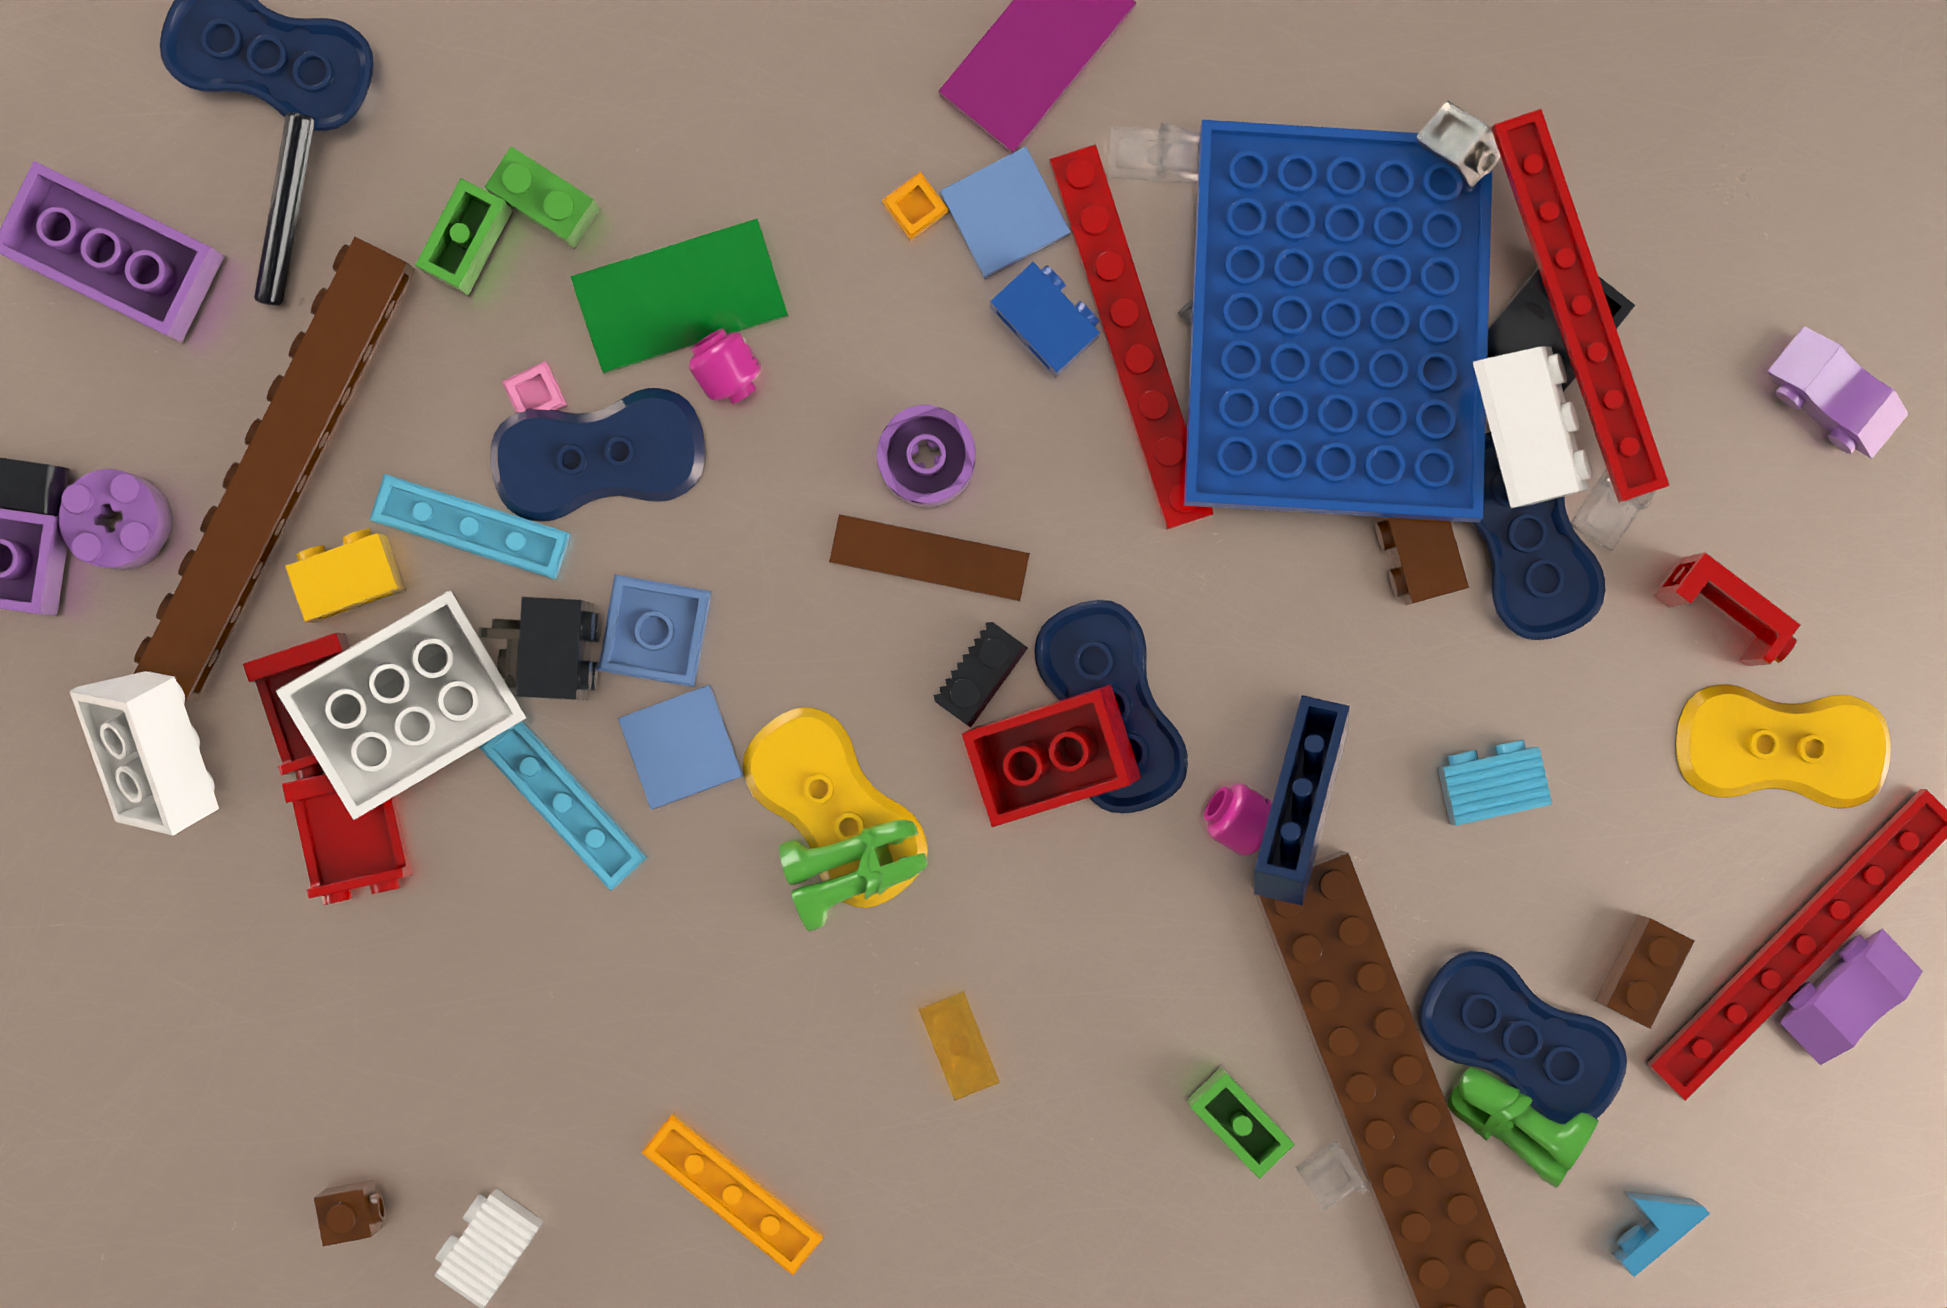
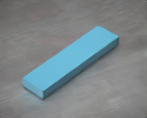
(470, 526)
(564, 804)

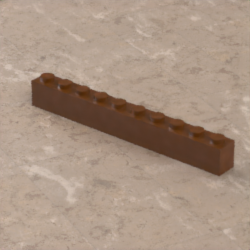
(275, 466)

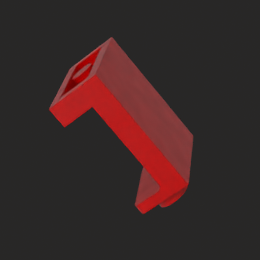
(1765, 621)
(276, 671)
(342, 850)

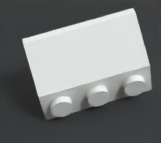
(1532, 425)
(146, 751)

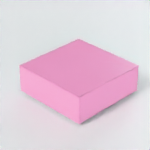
(535, 389)

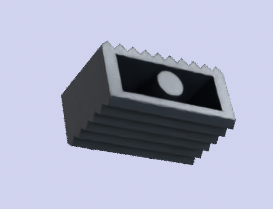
(980, 673)

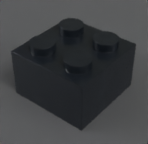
(557, 648)

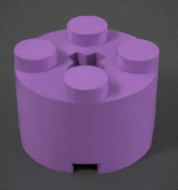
(939, 431)
(93, 502)

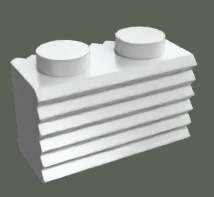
(487, 1248)

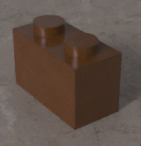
(1423, 558)
(1644, 971)

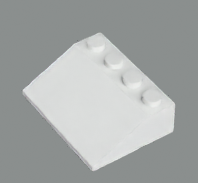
(401, 704)

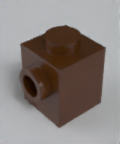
(349, 1212)

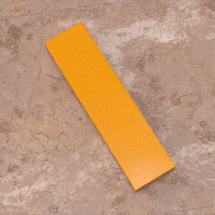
(733, 1194)

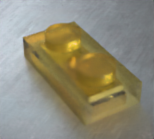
(959, 1045)

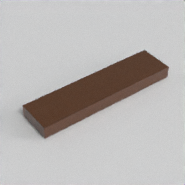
(929, 557)

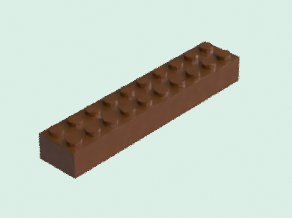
(1388, 1093)

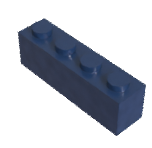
(1301, 800)

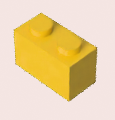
(344, 576)

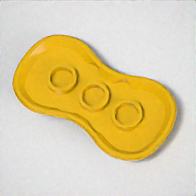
(1746, 743)
(811, 777)

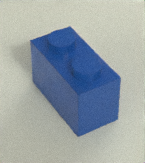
(1046, 318)

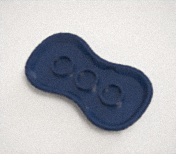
(287, 61)
(560, 460)
(1541, 568)
(1103, 646)
(1491, 1020)

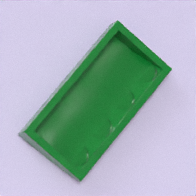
(679, 295)

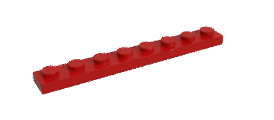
(1579, 305)
(1127, 329)
(1802, 945)

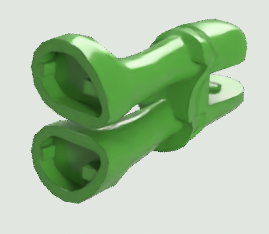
(873, 876)
(1506, 1114)

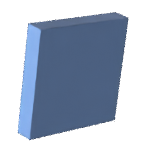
(1005, 212)
(654, 630)
(680, 747)

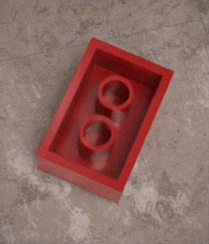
(1051, 756)

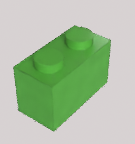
(543, 197)
(464, 236)
(1240, 1122)

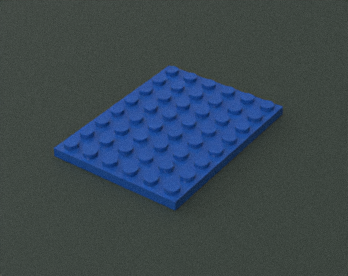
(1336, 325)

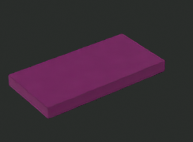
(1030, 63)

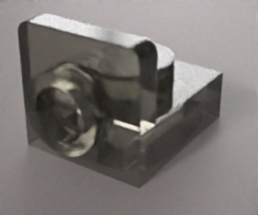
(1460, 142)
(507, 658)

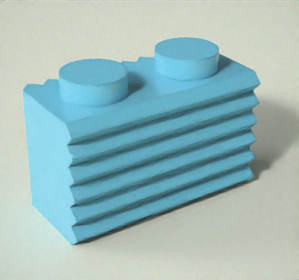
(1494, 784)

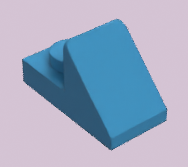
(1668, 1222)

